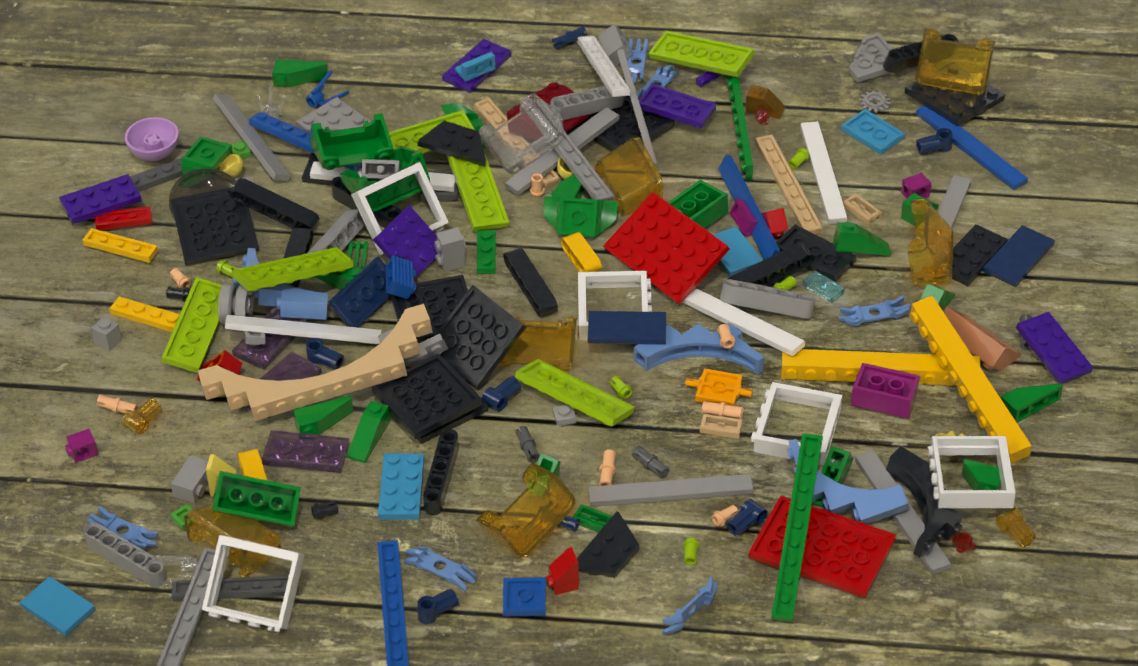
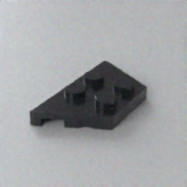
(455, 142)
(609, 549)

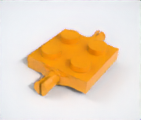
(718, 387)

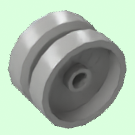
(234, 302)

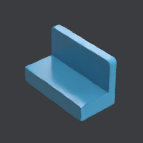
(476, 67)

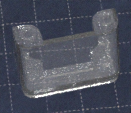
(524, 136)

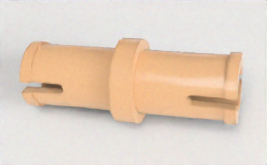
(115, 405)
(722, 409)
(607, 468)

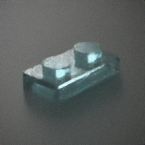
(823, 286)

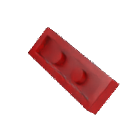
(124, 218)

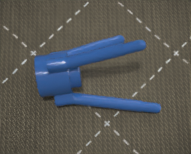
(316, 97)

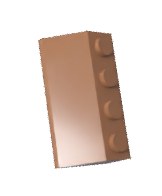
(982, 342)

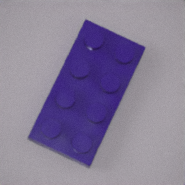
(483, 47)
(677, 105)
(100, 199)
(1054, 347)

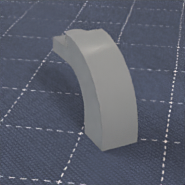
(427, 349)

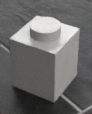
(106, 333)

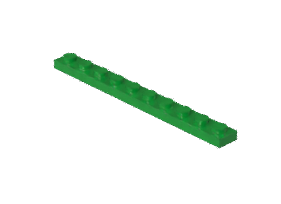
(741, 128)
(797, 528)

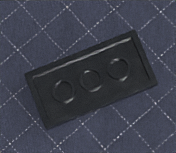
(974, 253)
(827, 259)

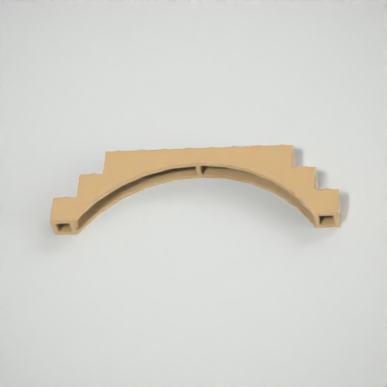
(276, 397)

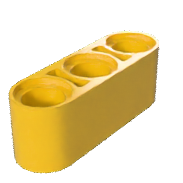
(581, 253)
(251, 464)

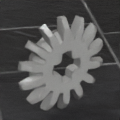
(867, 101)

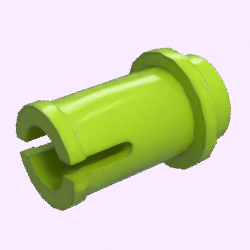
(800, 156)
(225, 268)
(786, 284)
(624, 391)
(690, 555)

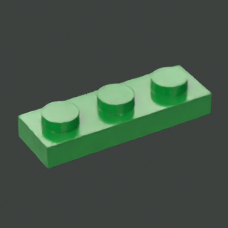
(486, 252)

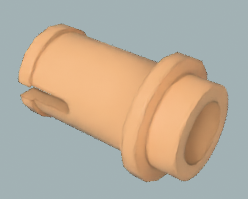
(537, 188)
(181, 280)
(727, 339)
(720, 517)

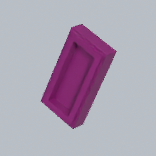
(743, 217)

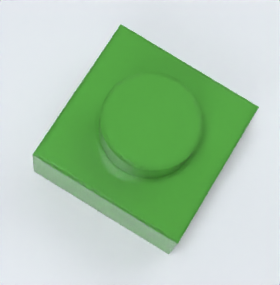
(241, 149)
(178, 516)

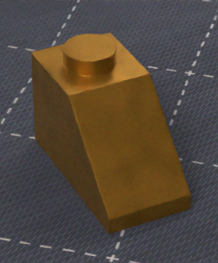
(766, 99)

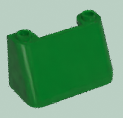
(351, 145)
(394, 192)

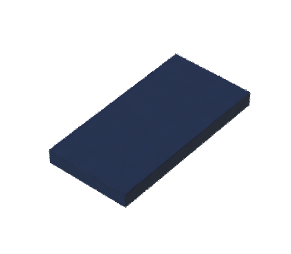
(1018, 256)
(362, 294)
(627, 327)

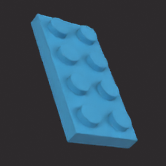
(401, 486)

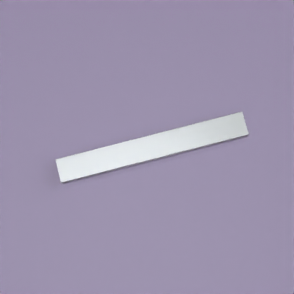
(603, 66)
(823, 172)
(438, 181)
(744, 322)
(302, 329)

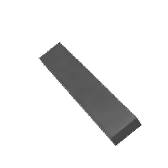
(241, 587)

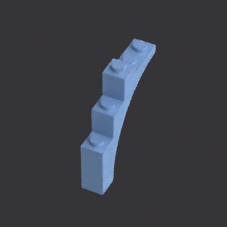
(290, 300)
(698, 343)
(869, 504)

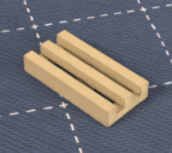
(859, 209)
(721, 427)

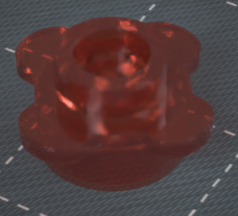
(762, 115)
(963, 542)

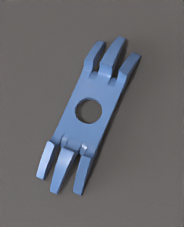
(639, 55)
(661, 78)
(888, 309)
(113, 523)
(450, 572)
(704, 597)

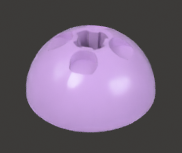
(152, 138)

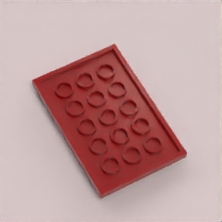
(667, 247)
(836, 548)

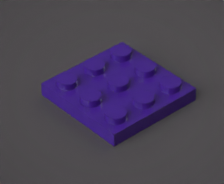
(408, 239)

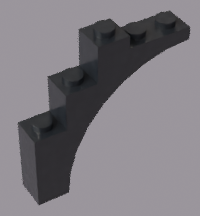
(916, 476)

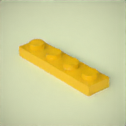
(120, 245)
(144, 314)

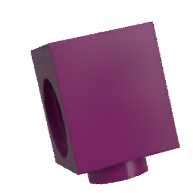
(916, 184)
(81, 446)

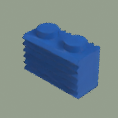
(400, 277)

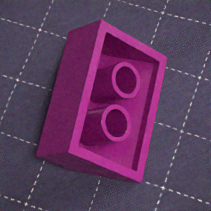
(885, 390)

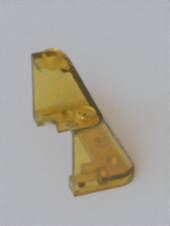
(954, 64)
(630, 175)
(932, 253)
(545, 341)
(532, 514)
(208, 525)

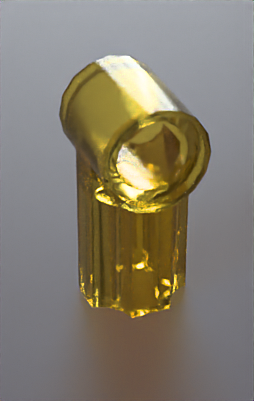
(139, 419)
(1013, 522)

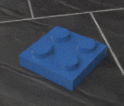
(524, 596)

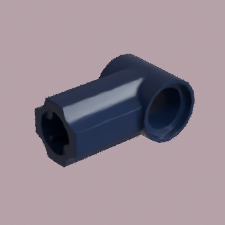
(940, 141)
(321, 354)
(499, 396)
(749, 514)
(430, 607)

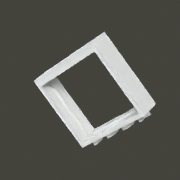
(368, 216)
(610, 279)
(799, 395)
(972, 446)
(216, 576)

